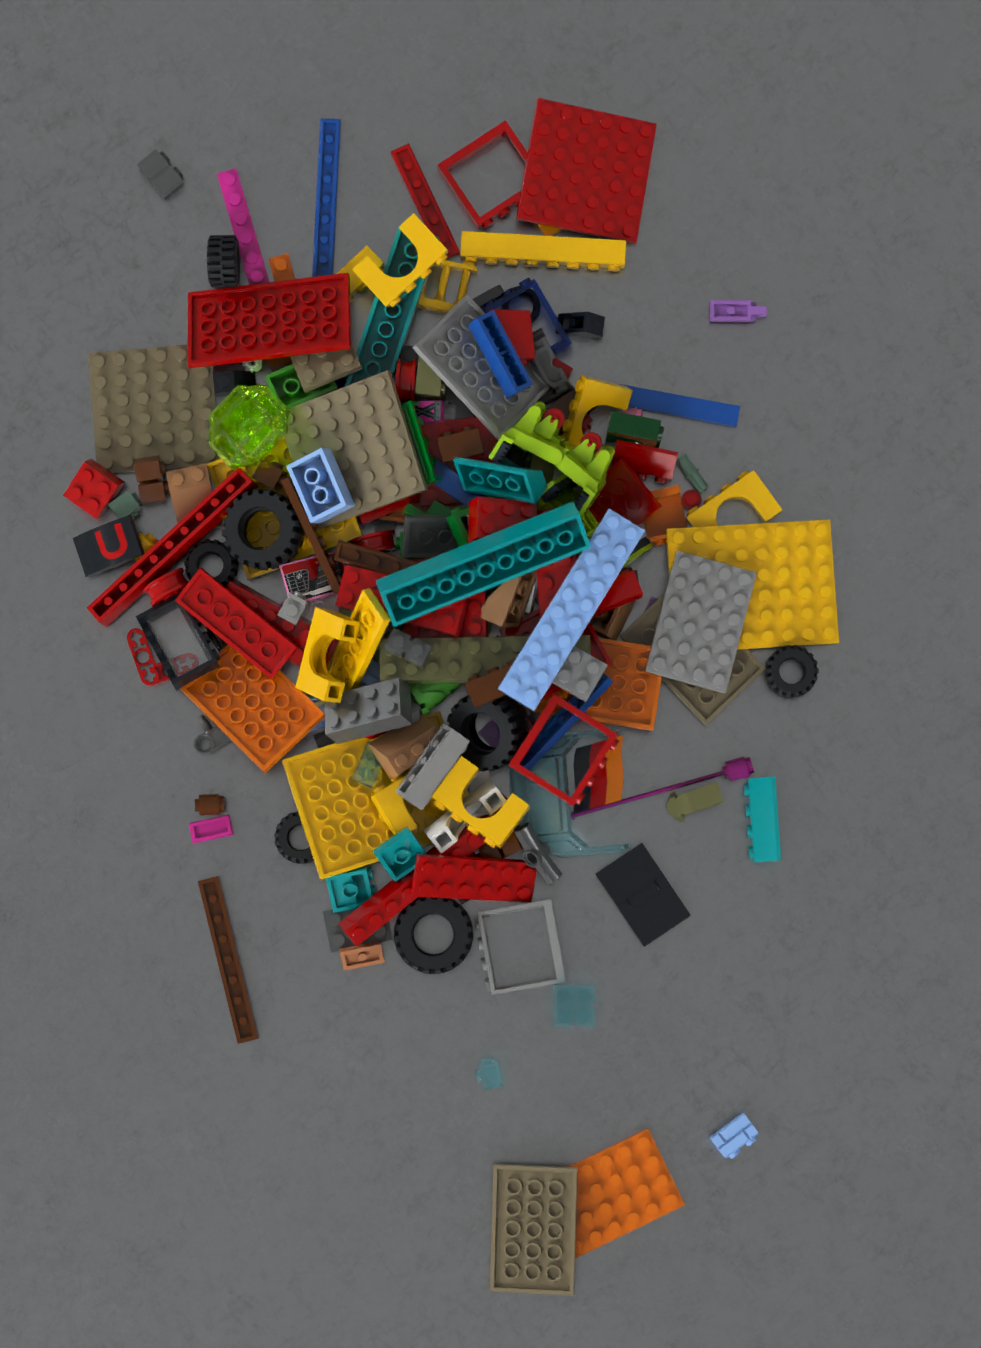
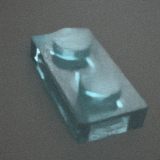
(367, 768)

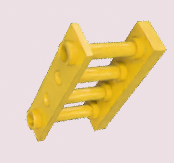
(439, 303)

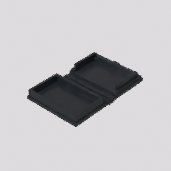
(643, 894)

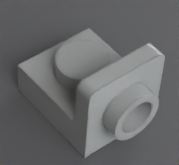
(293, 607)

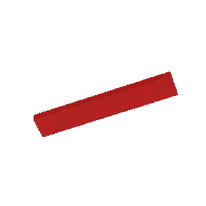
(424, 198)

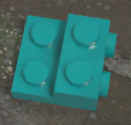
(399, 854)
(350, 888)

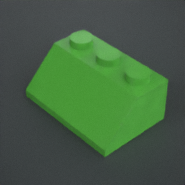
(289, 389)

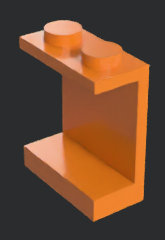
(666, 517)

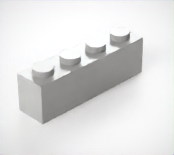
(432, 766)

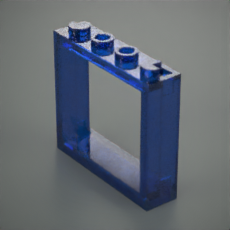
(524, 286)

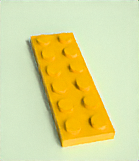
(352, 658)

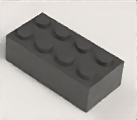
(369, 711)

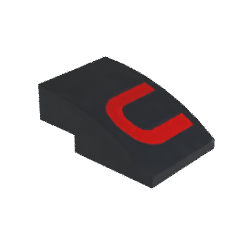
(108, 546)

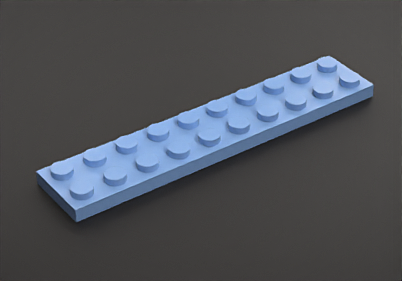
(571, 610)

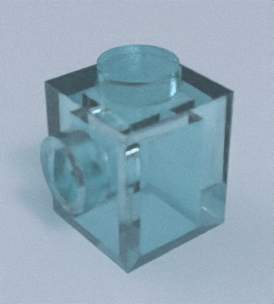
(489, 1074)

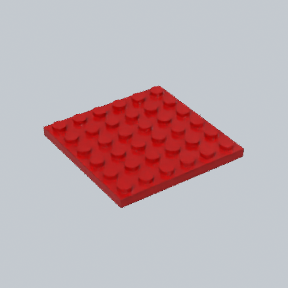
(586, 171)

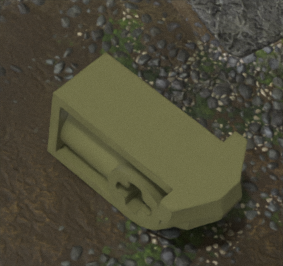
(694, 800)

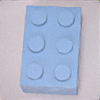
(320, 485)

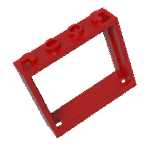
(467, 152)
(589, 777)

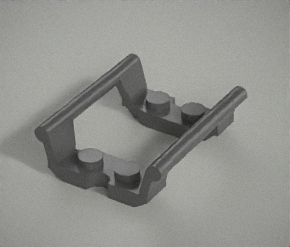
(551, 374)

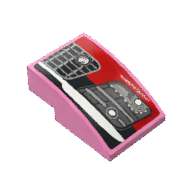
(309, 578)

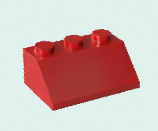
(647, 460)

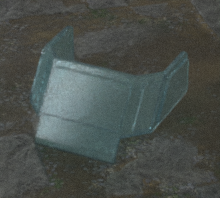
(549, 814)

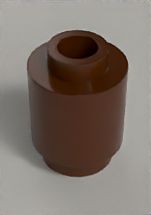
(209, 804)

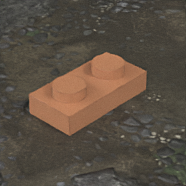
(362, 955)

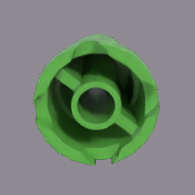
(431, 695)

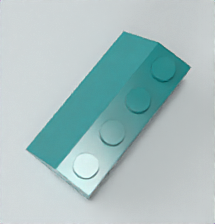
(500, 480)
(763, 819)

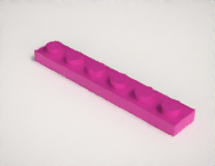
(242, 227)

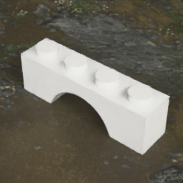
(481, 802)

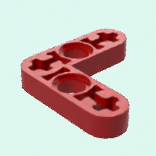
(157, 668)

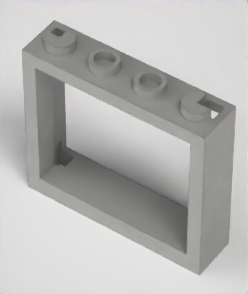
(554, 942)

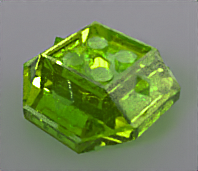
(247, 425)

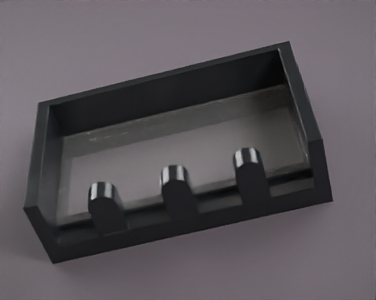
(178, 642)

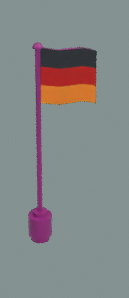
(608, 785)

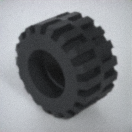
(223, 261)
(207, 548)
(809, 668)
(282, 840)

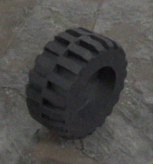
(236, 529)
(510, 723)
(443, 961)

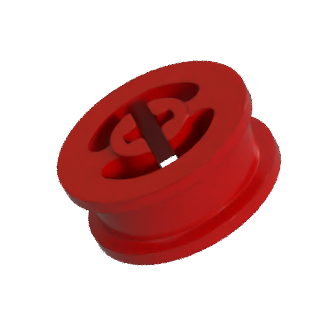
(406, 380)
(379, 541)
(166, 586)

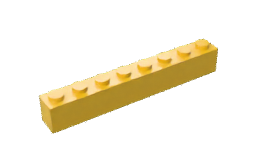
(543, 250)

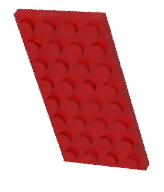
(269, 320)

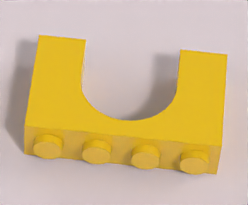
(389, 288)
(591, 393)
(747, 488)
(313, 674)
(392, 805)
(495, 828)

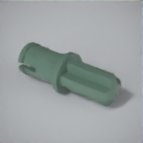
(692, 473)

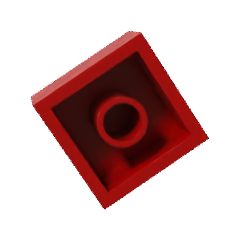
(93, 488)

